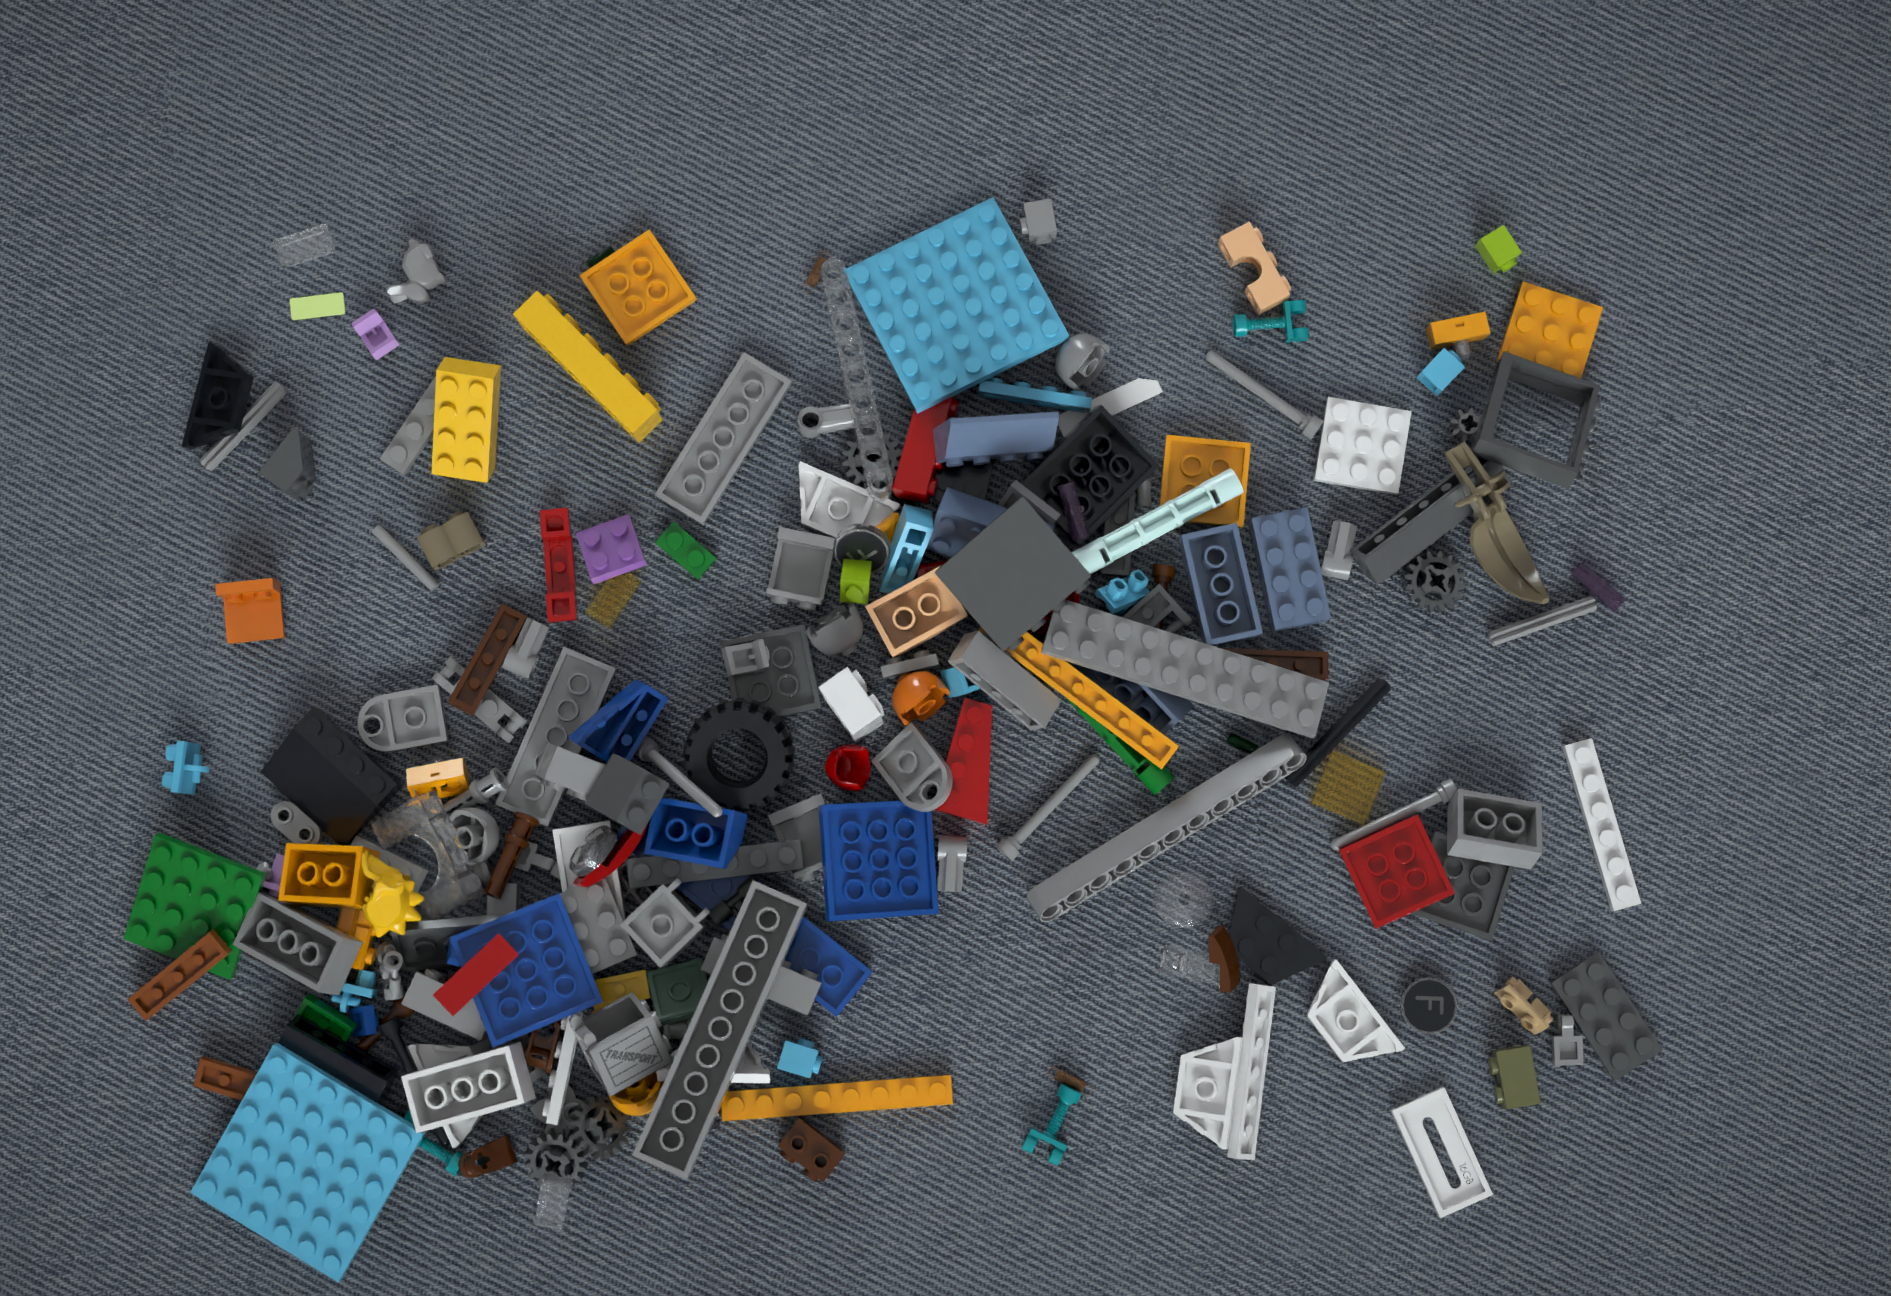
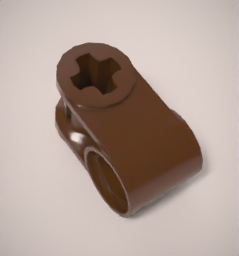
(542, 1047)
(490, 1157)

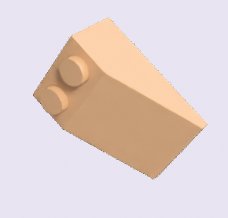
(915, 613)

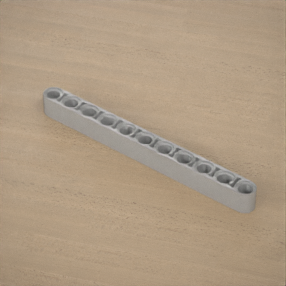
(1166, 827)

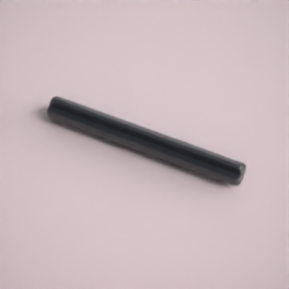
(1340, 730)

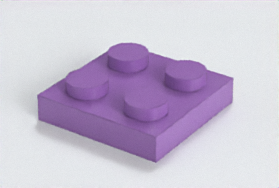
(611, 549)

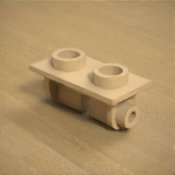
(1533, 1015)

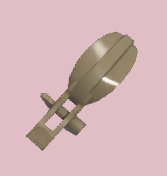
(1494, 534)

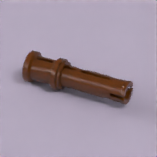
(515, 842)

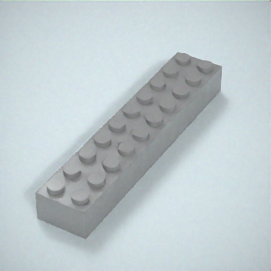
(720, 1030)

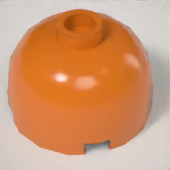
(918, 696)

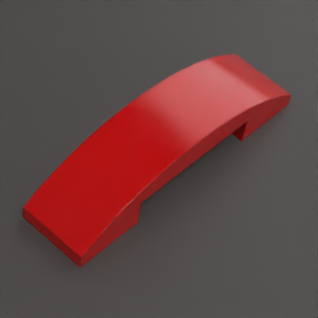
(559, 565)
(615, 858)

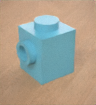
(1441, 371)
(800, 1058)

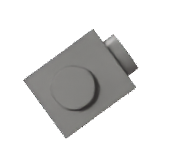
(745, 658)

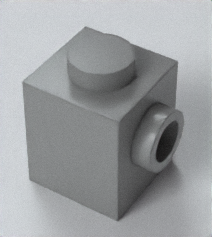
(1038, 221)

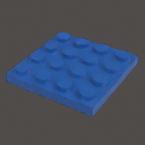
(877, 861)
(542, 982)

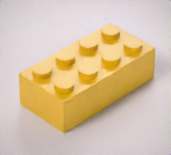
(466, 419)

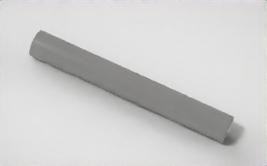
(427, 579)

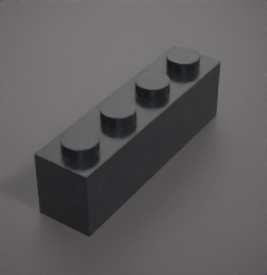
(339, 1058)

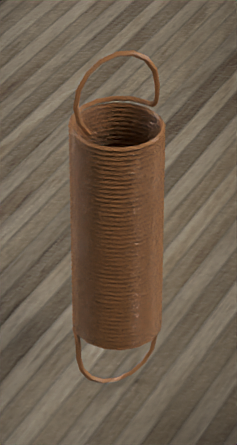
(815, 274)
(1070, 1080)

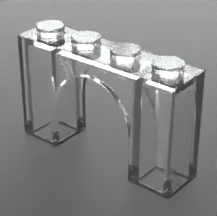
(456, 878)

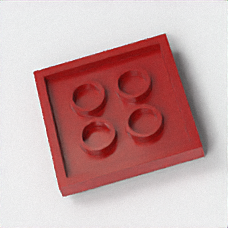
(1396, 871)

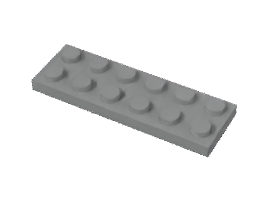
(723, 438)
(568, 701)

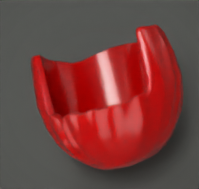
(848, 767)

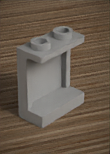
(800, 568)
(803, 824)

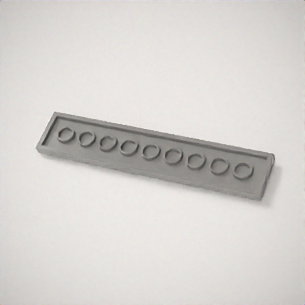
(1186, 668)

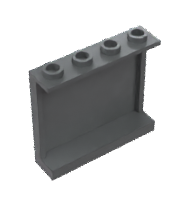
(1013, 574)

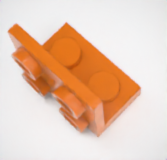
(252, 610)

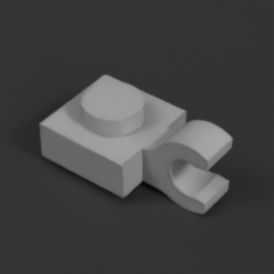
(530, 857)
(1566, 1047)

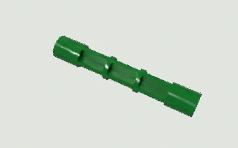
(1148, 773)

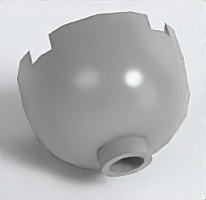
(1080, 360)
(837, 631)
(476, 832)

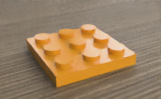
(638, 287)
(1551, 329)
(1194, 461)

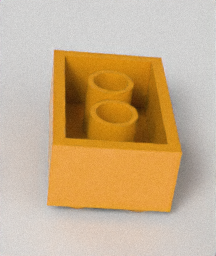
(325, 876)

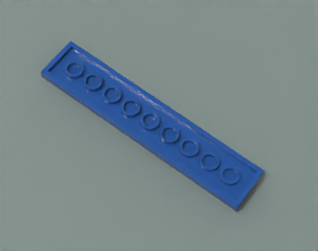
(810, 948)

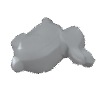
(421, 273)

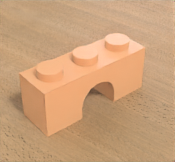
(1246, 246)

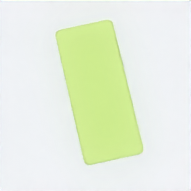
(317, 306)

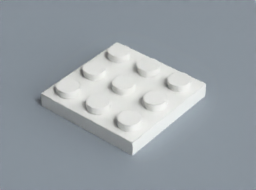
(1362, 446)

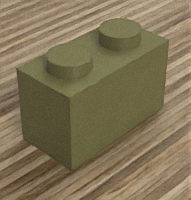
(1514, 1077)

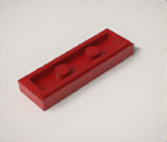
(475, 974)

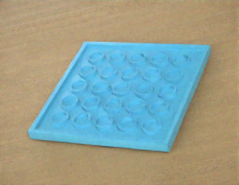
(956, 305)
(307, 1162)

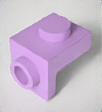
(375, 334)

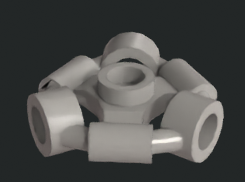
(389, 973)

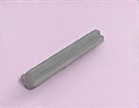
(251, 418)
(1542, 620)

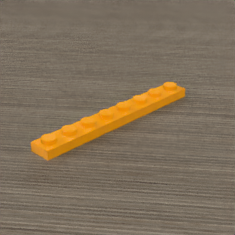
(1094, 701)
(837, 1097)

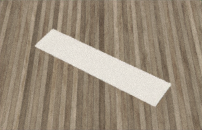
(1114, 401)

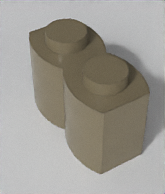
(451, 540)

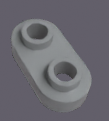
(295, 824)

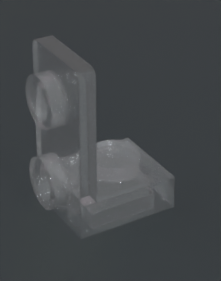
(1189, 965)

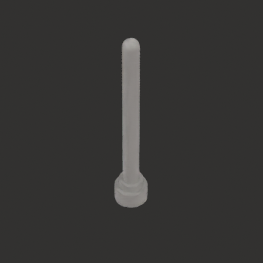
(1308, 424)
(649, 752)
(1443, 794)
(1011, 845)

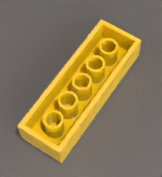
(587, 366)

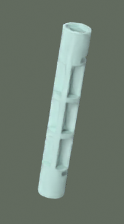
(1159, 521)

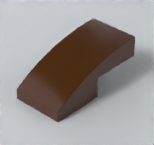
(1223, 953)

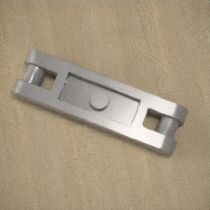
(492, 707)

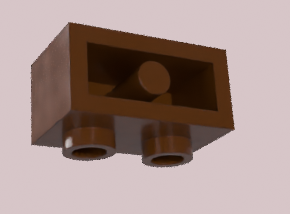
(811, 1150)

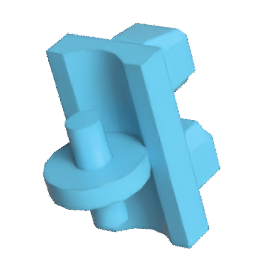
(1124, 593)
(186, 767)
(364, 987)

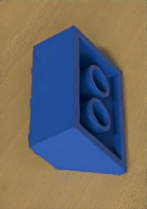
(694, 835)

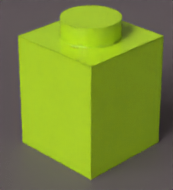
(1499, 250)
(855, 581)

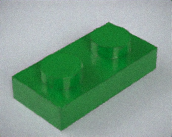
(685, 550)
(326, 1017)

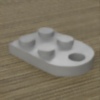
(406, 719)
(913, 767)

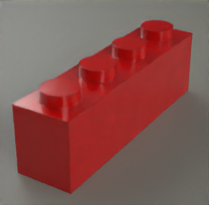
(918, 464)

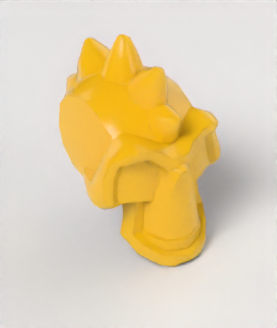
(392, 897)

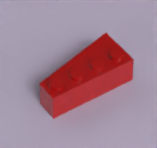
(970, 763)

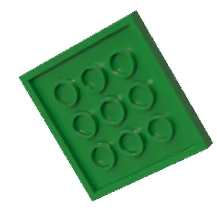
(187, 896)

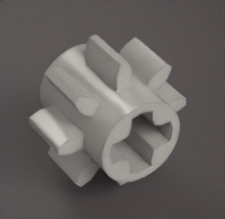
(1459, 428)

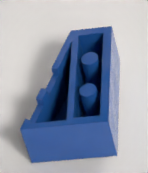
(621, 722)

